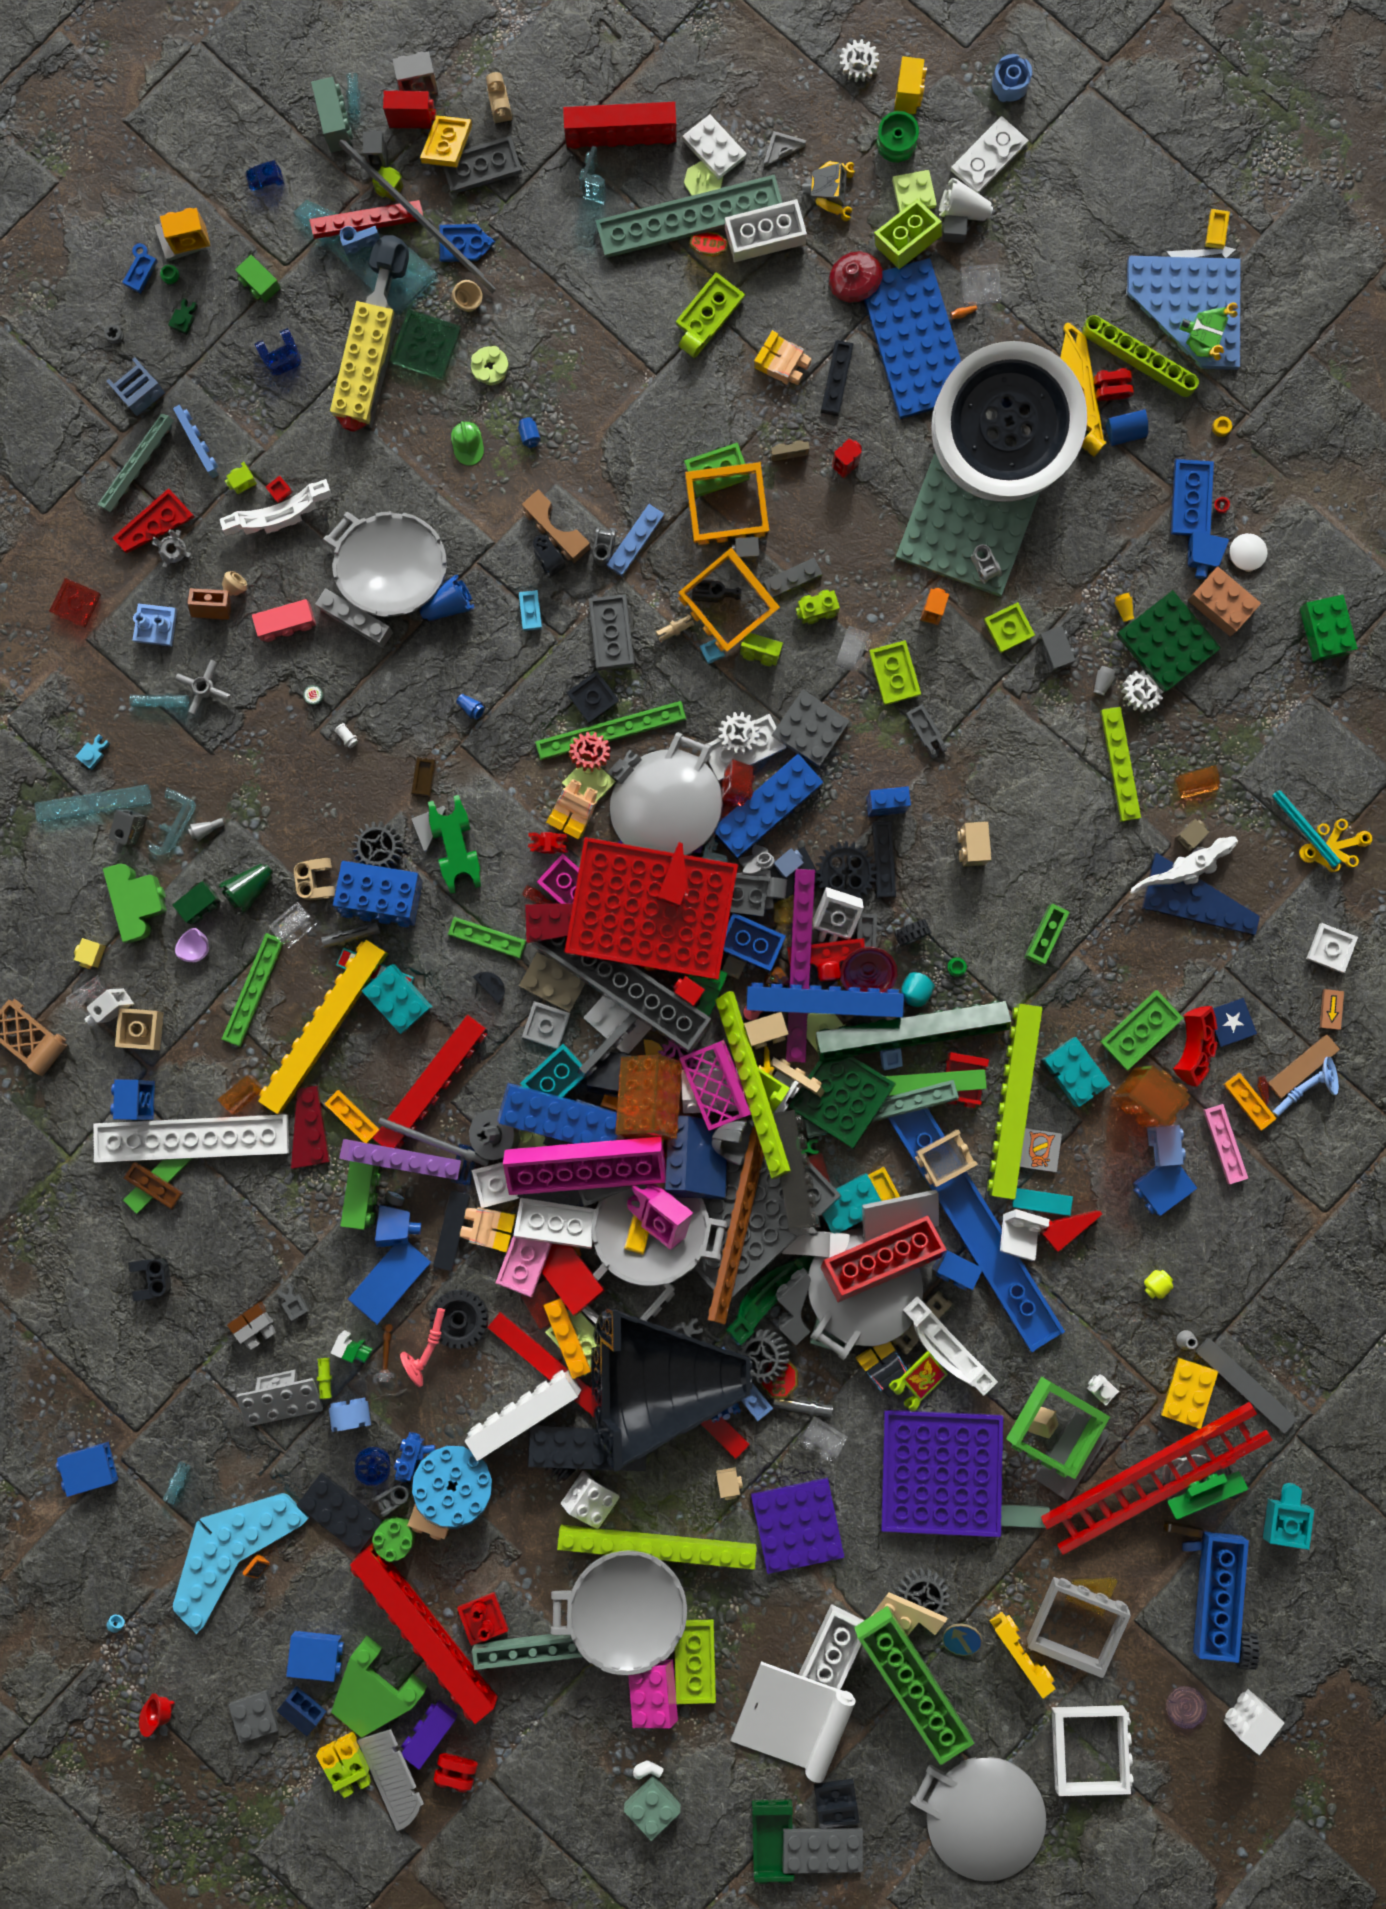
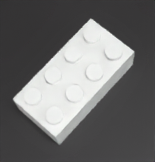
(765, 230)
(833, 1649)

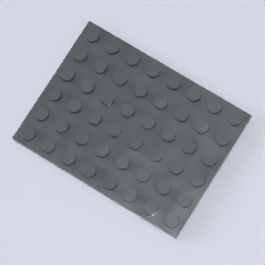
(767, 1226)

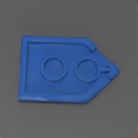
(467, 239)

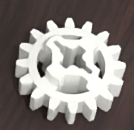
(859, 60)
(1141, 691)
(731, 738)

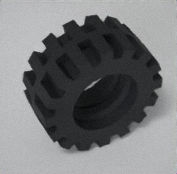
(912, 932)
(1249, 1651)

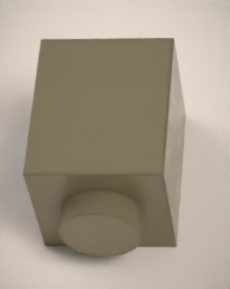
(1192, 834)

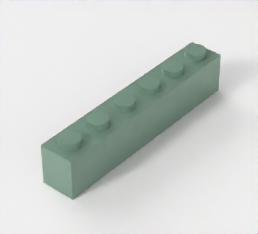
(523, 1651)

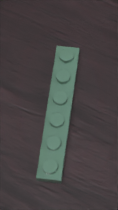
(132, 467)

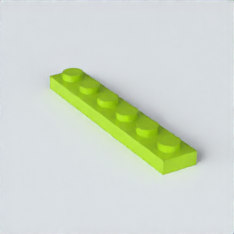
(1120, 764)

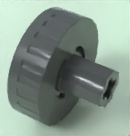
(485, 1133)

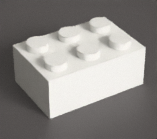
(1253, 1721)

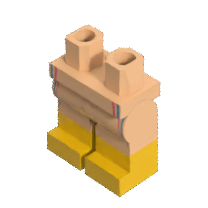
(781, 359)
(573, 802)
(482, 1231)

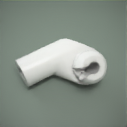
(646, 1768)

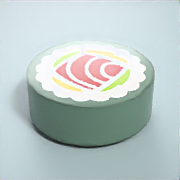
(313, 695)

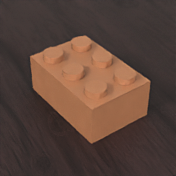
(1224, 601)

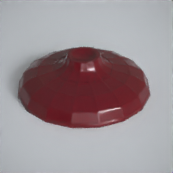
(855, 276)
(869, 969)

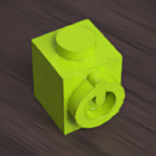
(393, 177)

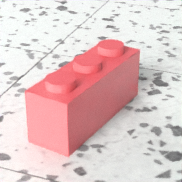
(284, 620)

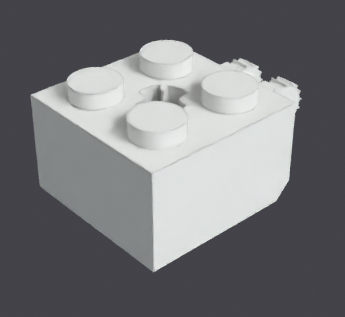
(844, 923)

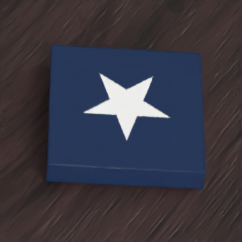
(1233, 1022)

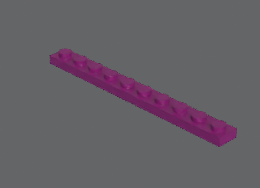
(800, 960)

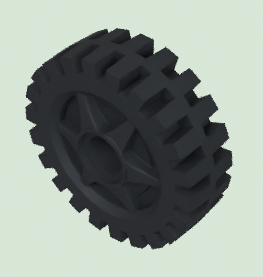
(474, 1314)

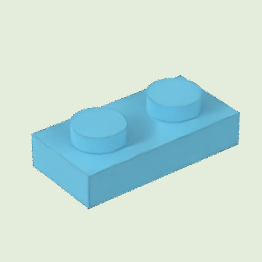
(530, 610)

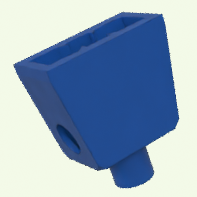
(1205, 552)
(394, 1227)

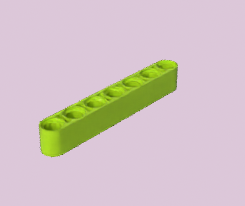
(1136, 347)

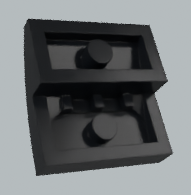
(836, 1803)

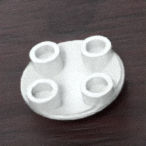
(1248, 552)

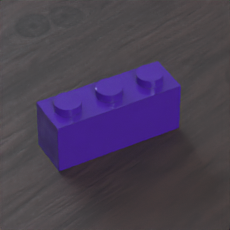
(428, 1733)

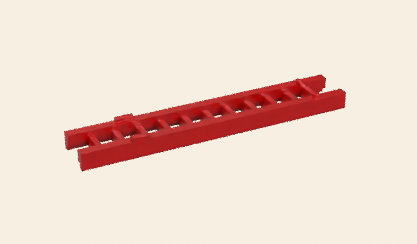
(1149, 1465)

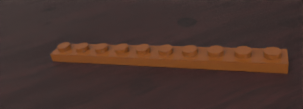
(737, 1230)

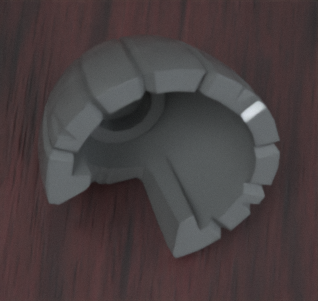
(732, 1140)

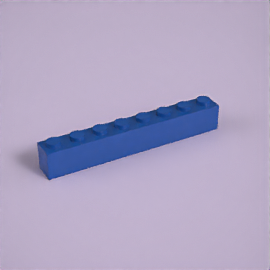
(825, 1001)

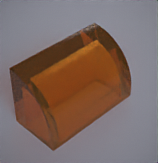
(1198, 782)
(240, 1094)

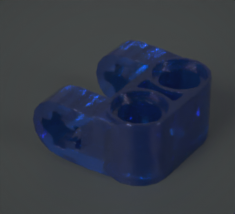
(280, 354)

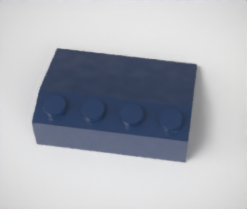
(693, 1164)

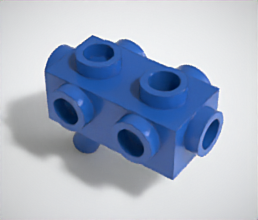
(412, 1451)

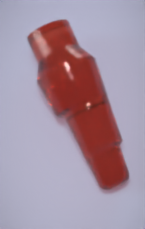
(1263, 1088)

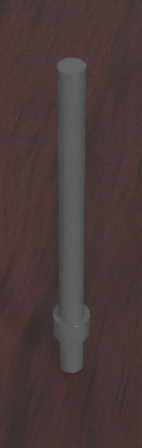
(468, 1155)

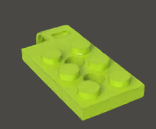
(700, 328)

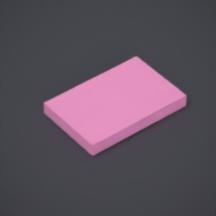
(523, 1265)

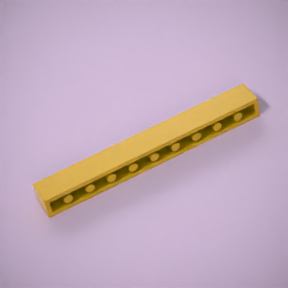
(322, 1028)

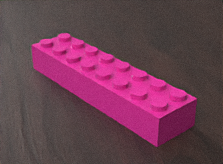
(584, 1166)

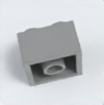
(415, 73)

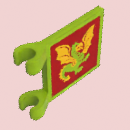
(920, 1380)

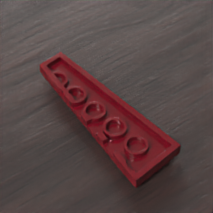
(547, 921)

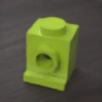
(240, 479)

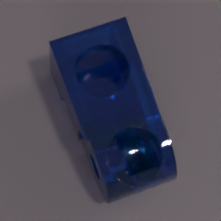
(264, 175)

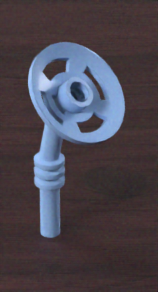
(1326, 1076)

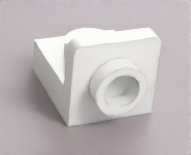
(1102, 1389)

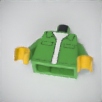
(1207, 331)

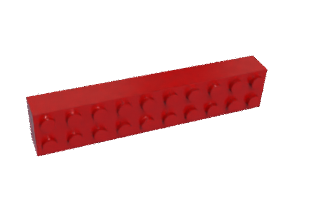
(425, 1634)

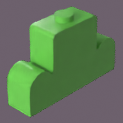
(134, 900)

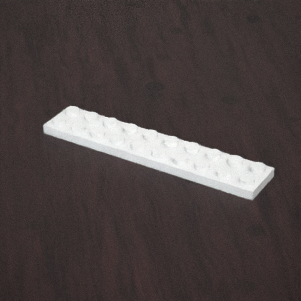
(191, 1138)

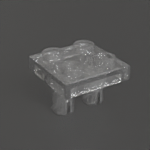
(980, 284)

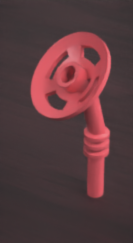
(414, 1367)

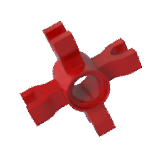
(548, 842)

